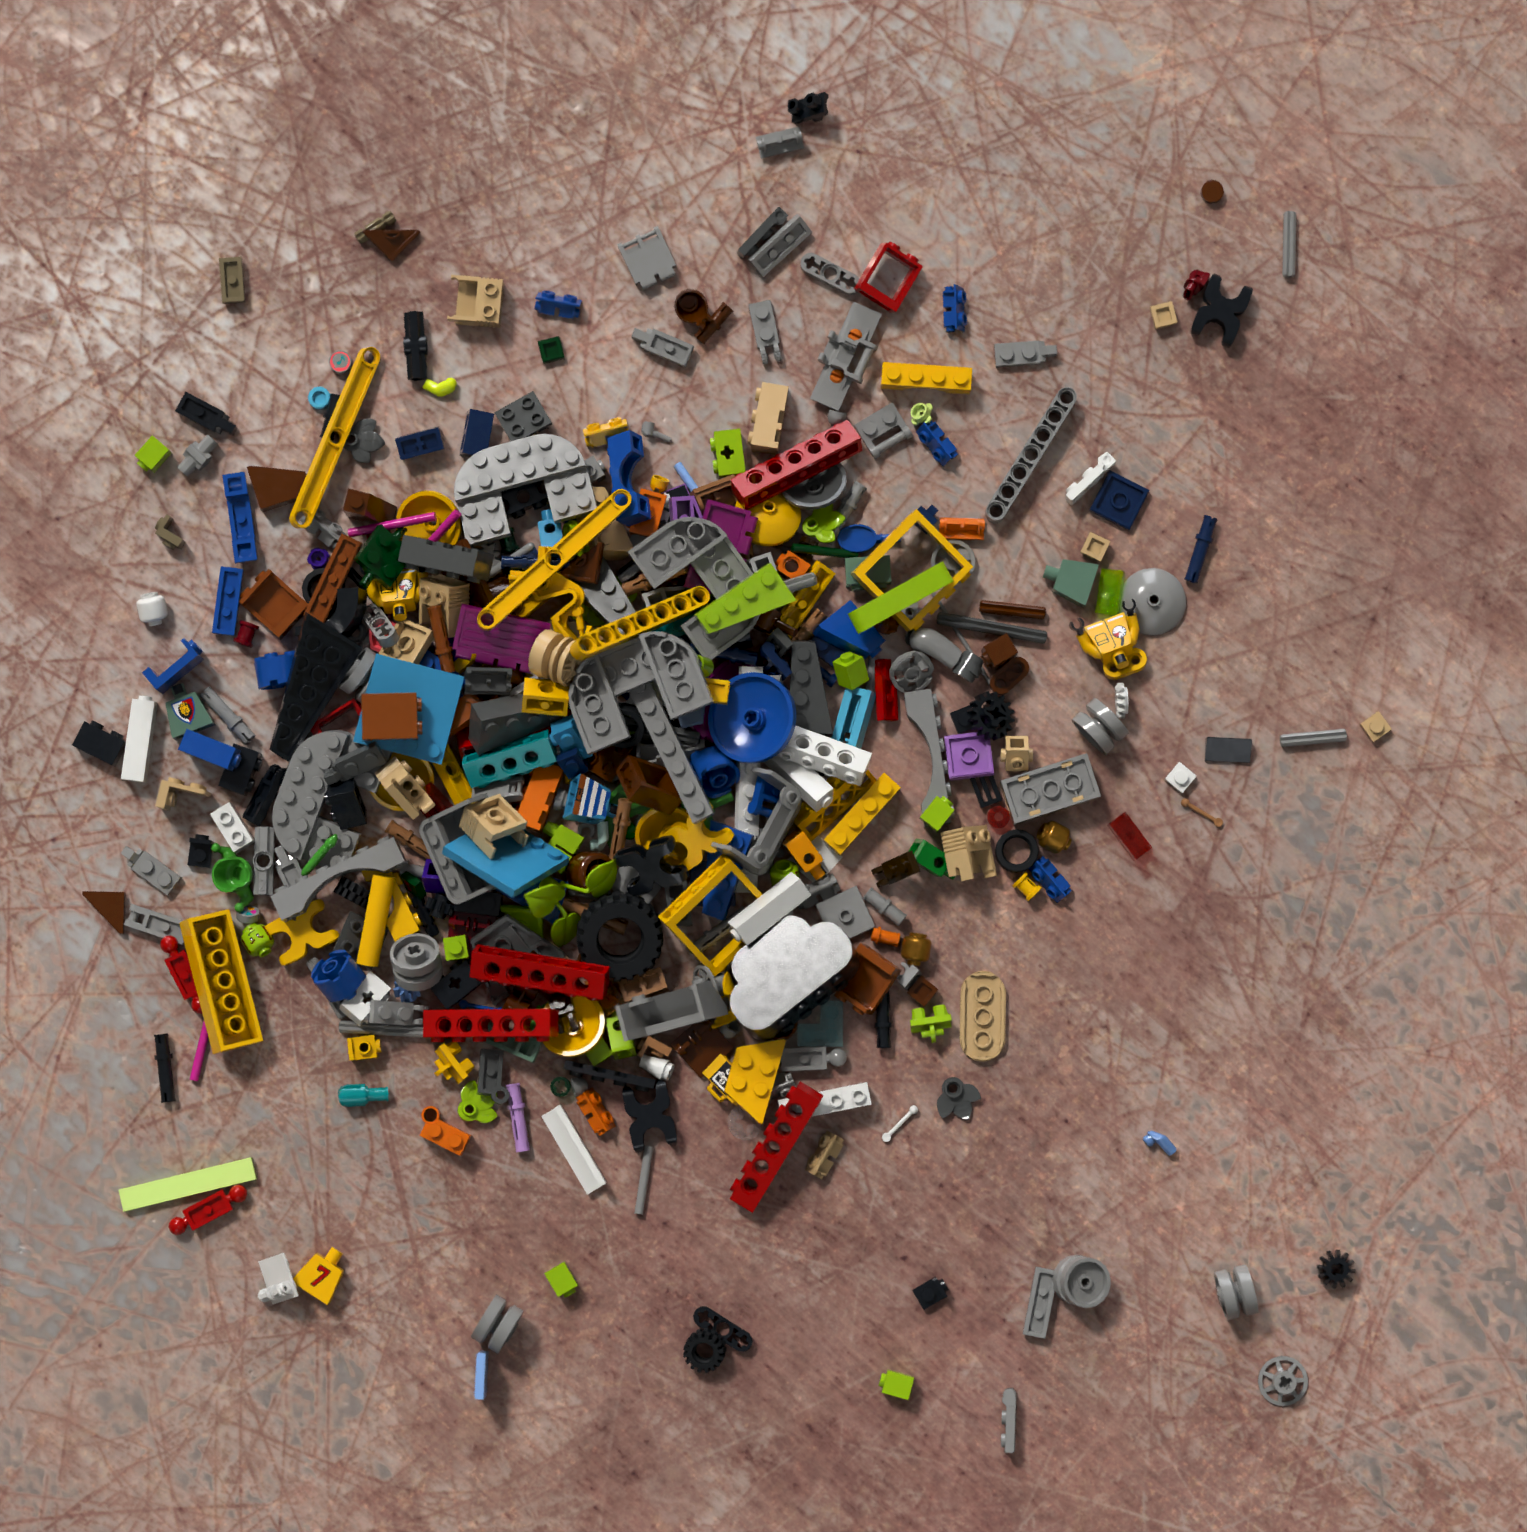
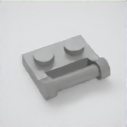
(878, 425)

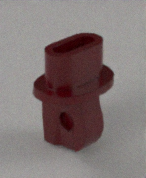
(1195, 283)

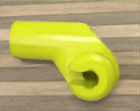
(442, 388)

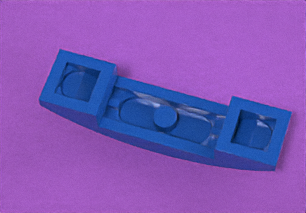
(240, 517)

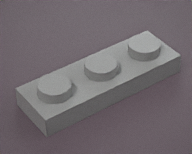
(780, 245)
(1039, 1303)

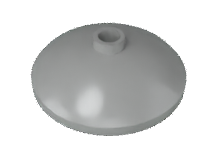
(1171, 604)

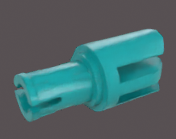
(359, 1095)

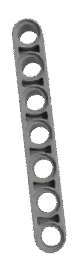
(1035, 445)

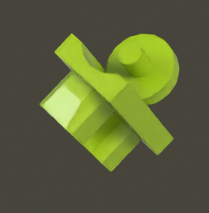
(930, 1026)

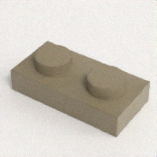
(232, 280)

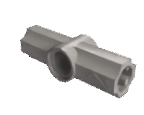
(264, 876)

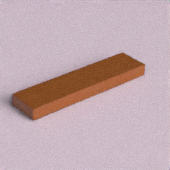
(333, 577)

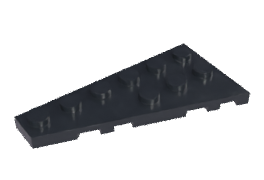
(314, 676)

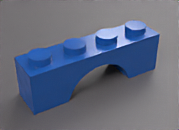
(624, 453)

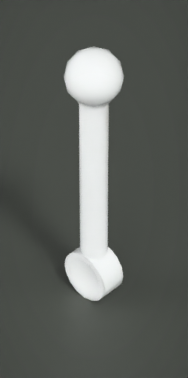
(887, 1136)

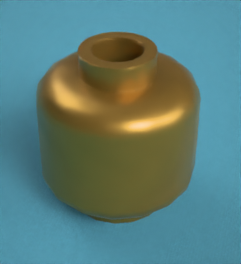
(1054, 837)
(916, 948)

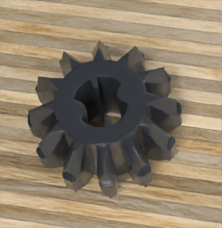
(1327, 1268)

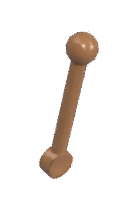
(1217, 821)

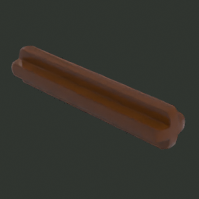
(1011, 609)

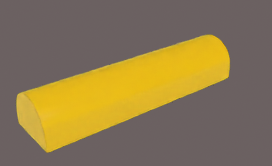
(796, 611)
(375, 920)

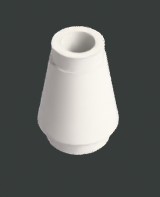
(658, 1067)

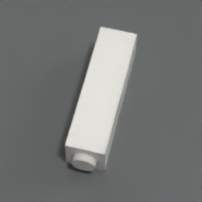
(139, 739)
(812, 786)
(768, 909)

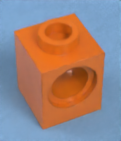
(803, 566)

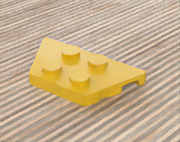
(754, 1076)

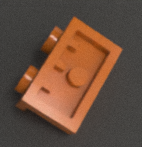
(657, 503)

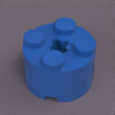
(273, 670)
(714, 771)
(338, 976)

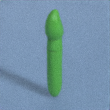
(319, 855)

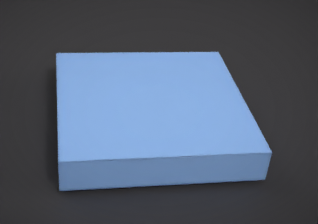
(481, 1375)

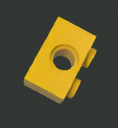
(545, 697)

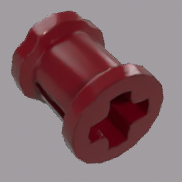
(246, 634)

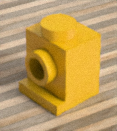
(355, 1052)

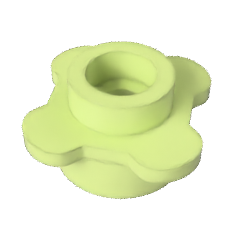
(921, 413)

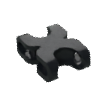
(1221, 310)
(651, 865)
(649, 1116)

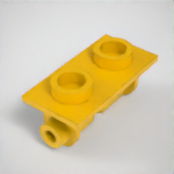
(598, 432)

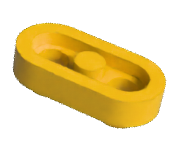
(1128, 670)

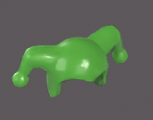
(233, 875)

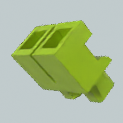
(564, 838)

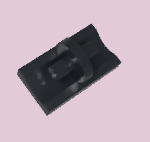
(810, 108)

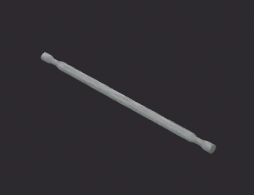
(962, 639)

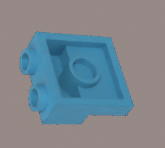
(567, 736)

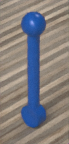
(464, 1004)

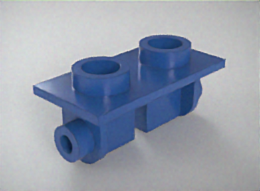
(955, 299)
(550, 301)
(941, 450)
(1043, 872)

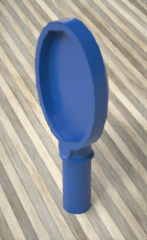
(859, 538)

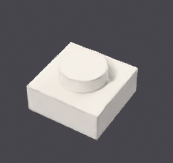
(1180, 777)

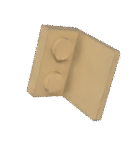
(167, 796)

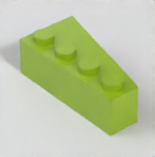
(749, 598)

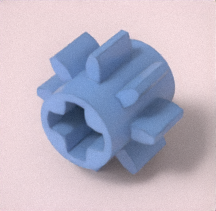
(405, 995)

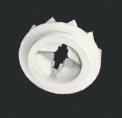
(1121, 700)

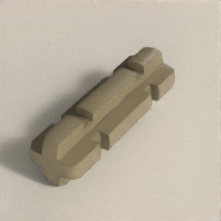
(378, 224)

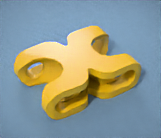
(696, 839)
(302, 933)

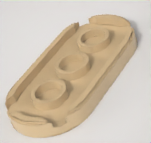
(982, 1016)

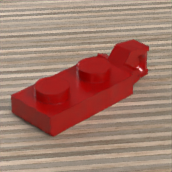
(885, 692)

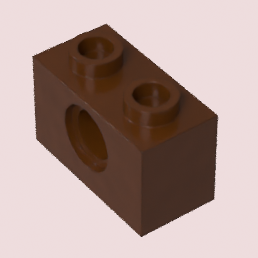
(998, 652)

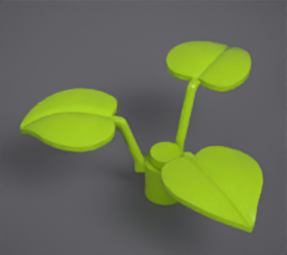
(543, 899)

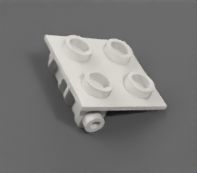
(277, 1280)

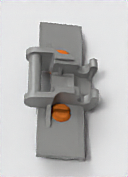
(839, 352)

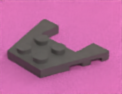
(512, 935)

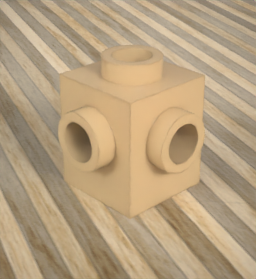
(1016, 753)

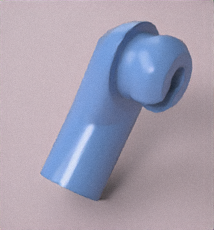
(1161, 1140)

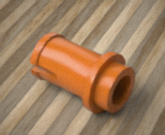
(885, 937)

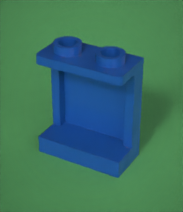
(177, 670)

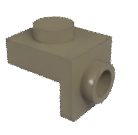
(170, 539)

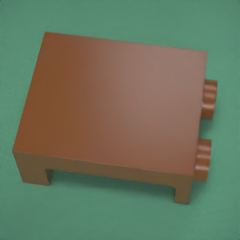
(273, 603)
(390, 716)
(870, 982)

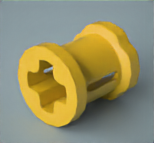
(1026, 886)

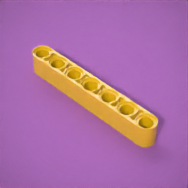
(633, 629)

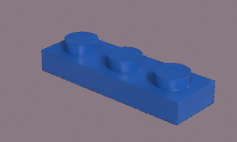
(227, 601)

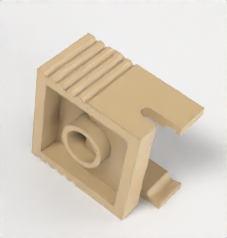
(478, 301)
(444, 591)
(412, 642)
(404, 788)
(492, 820)
(967, 850)

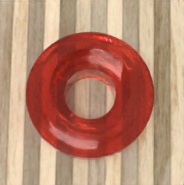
(998, 824)

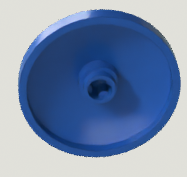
(755, 720)

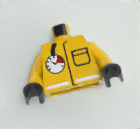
(402, 594)
(1110, 638)

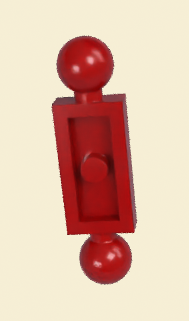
(181, 971)
(207, 1209)

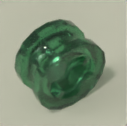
(567, 1084)

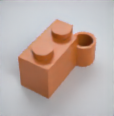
(444, 1133)

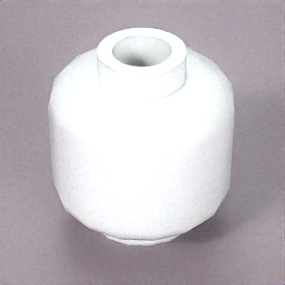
(152, 608)

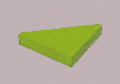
(523, 915)

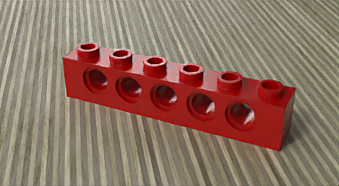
(807, 464)
(550, 967)
(435, 1024)
(750, 1196)

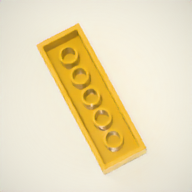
(221, 981)

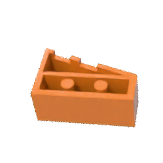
(539, 796)

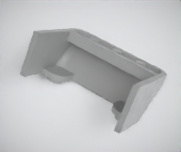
(775, 830)
(439, 831)
(670, 1010)

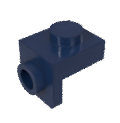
(572, 763)

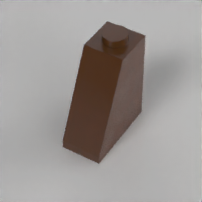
(275, 486)
(367, 507)

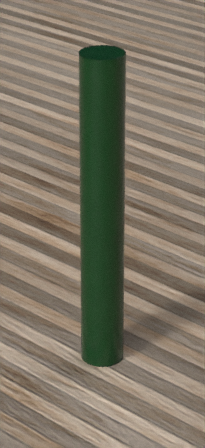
(823, 551)

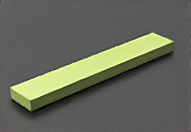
(187, 1184)

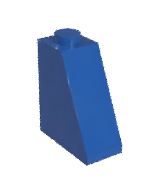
(842, 634)
(210, 750)

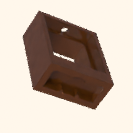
(638, 773)

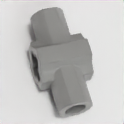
(197, 455)

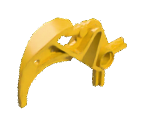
(557, 586)

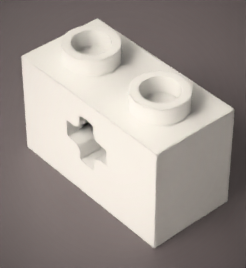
(232, 827)
(370, 987)

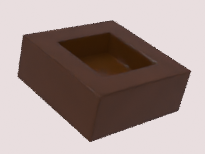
(922, 991)

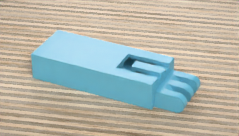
(854, 716)

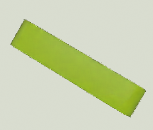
(900, 597)

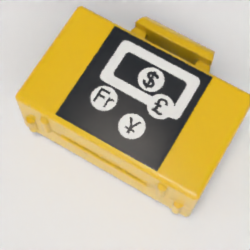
(718, 1074)

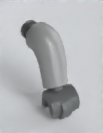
(939, 647)

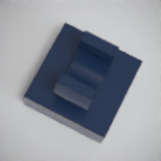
(929, 515)

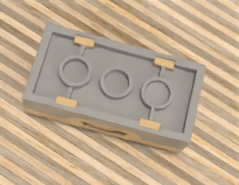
(1050, 789)

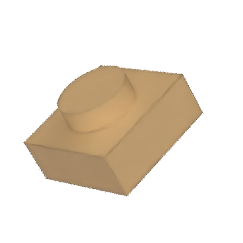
(1163, 315)
(1095, 547)
(1375, 726)

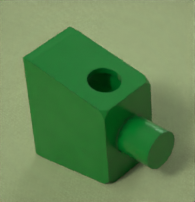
(926, 854)

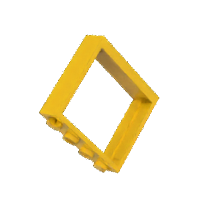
(946, 591)
(692, 896)

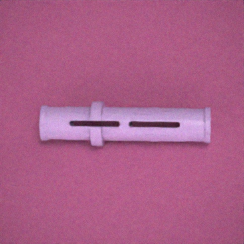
(516, 1109)

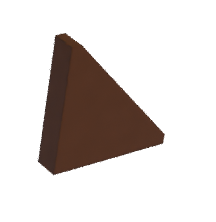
(391, 242)
(587, 566)
(110, 906)

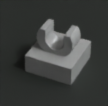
(909, 977)

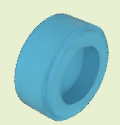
(319, 398)

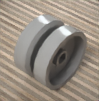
(359, 674)
(1100, 726)
(416, 962)
(1081, 1281)
(1236, 1292)
(499, 1325)

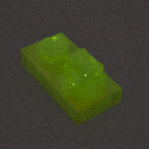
(1110, 592)

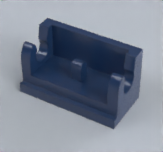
(476, 432)
(419, 443)

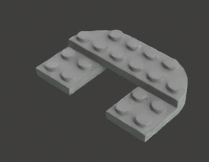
(514, 465)
(714, 560)
(625, 668)
(302, 798)

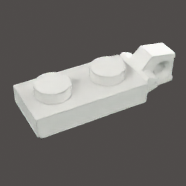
(1090, 478)

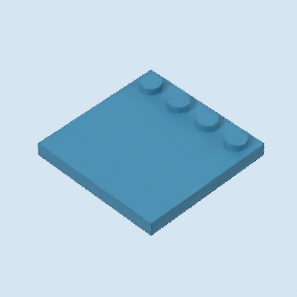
(439, 699)
(513, 866)

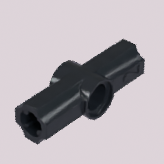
(415, 345)

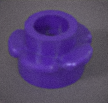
(312, 558)

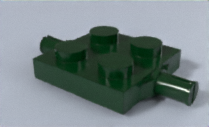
(380, 557)

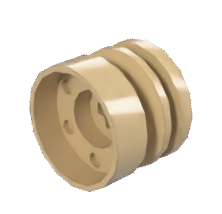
(552, 658)

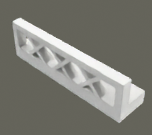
(574, 1149)

